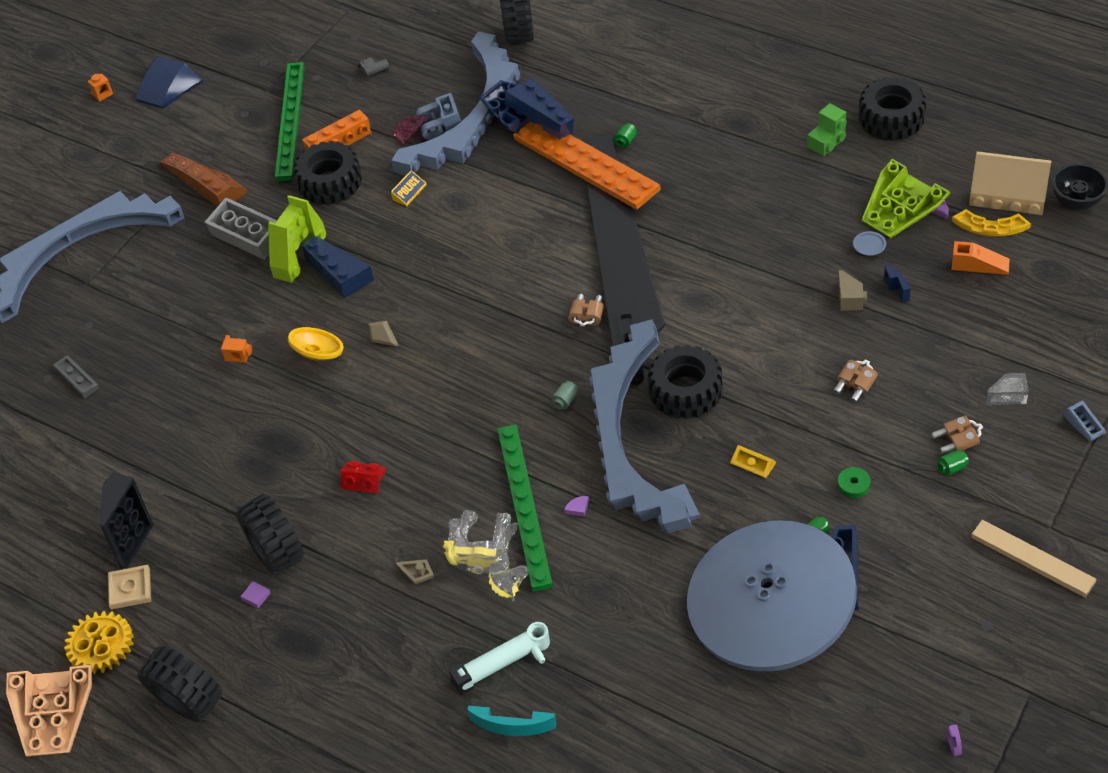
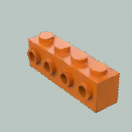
(344, 130)

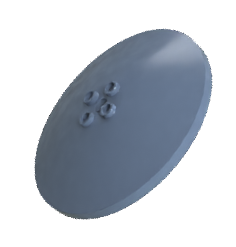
(777, 624)

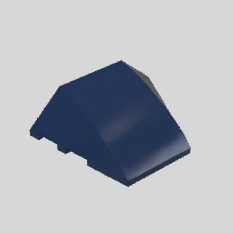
(165, 81)
(494, 102)

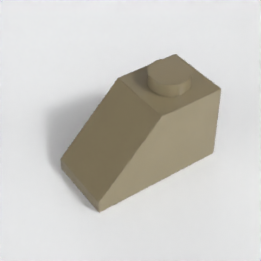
(850, 292)

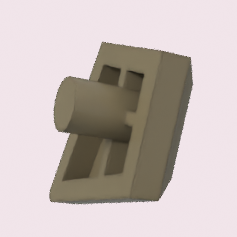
(381, 333)
(416, 571)

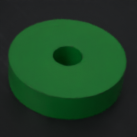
(856, 475)

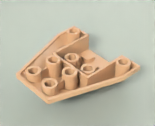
(48, 707)

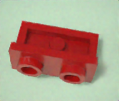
(361, 476)

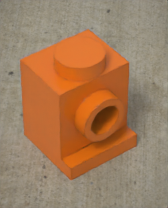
(98, 83)
(236, 349)

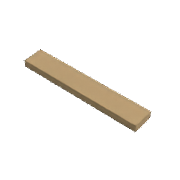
(1033, 558)

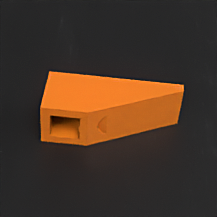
(976, 258)

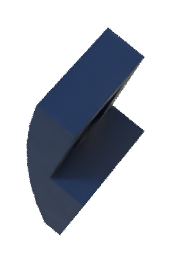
(896, 281)

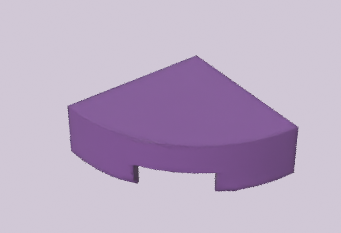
(942, 210)
(577, 506)
(954, 740)

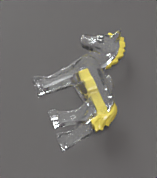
(485, 555)

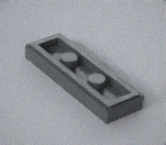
(76, 376)

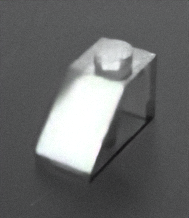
(1008, 390)

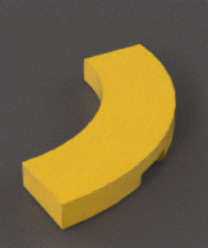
(1001, 227)

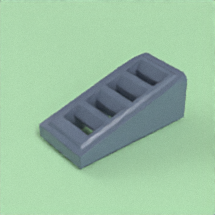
(1081, 408)

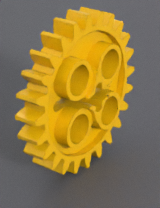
(99, 641)

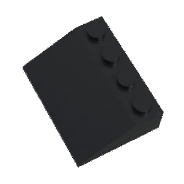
(123, 517)

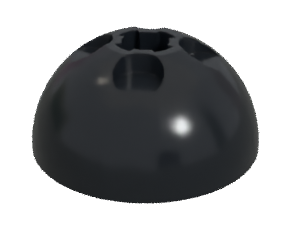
(1079, 186)

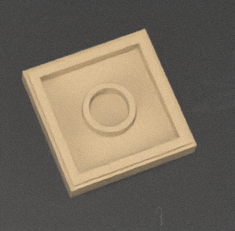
(129, 587)

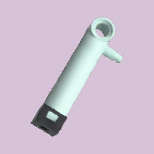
(466, 675)

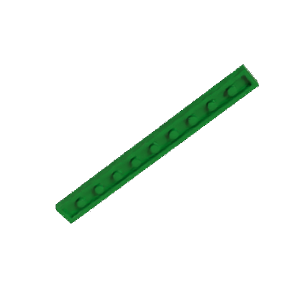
(289, 122)
(525, 509)

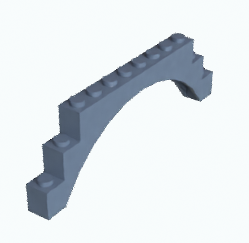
(460, 140)
(110, 213)
(610, 387)

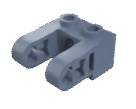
(444, 116)

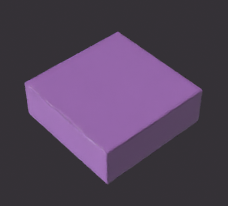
(255, 594)

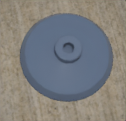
(869, 243)

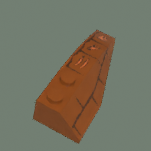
(203, 179)

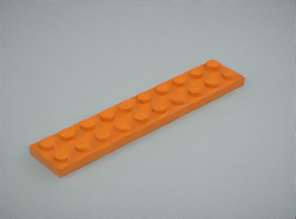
(590, 165)

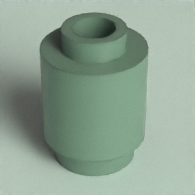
(564, 395)

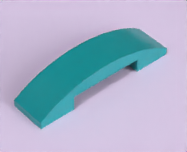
(510, 726)

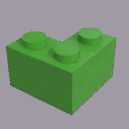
(829, 131)

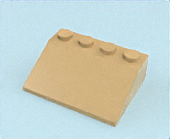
(1009, 183)

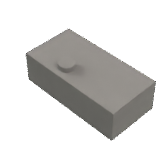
(241, 227)

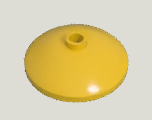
(315, 343)

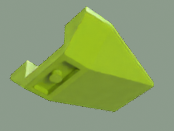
(900, 200)

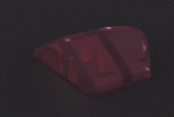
(408, 127)

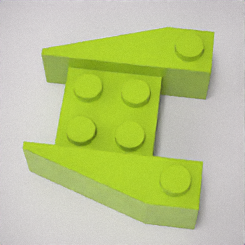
(294, 226)

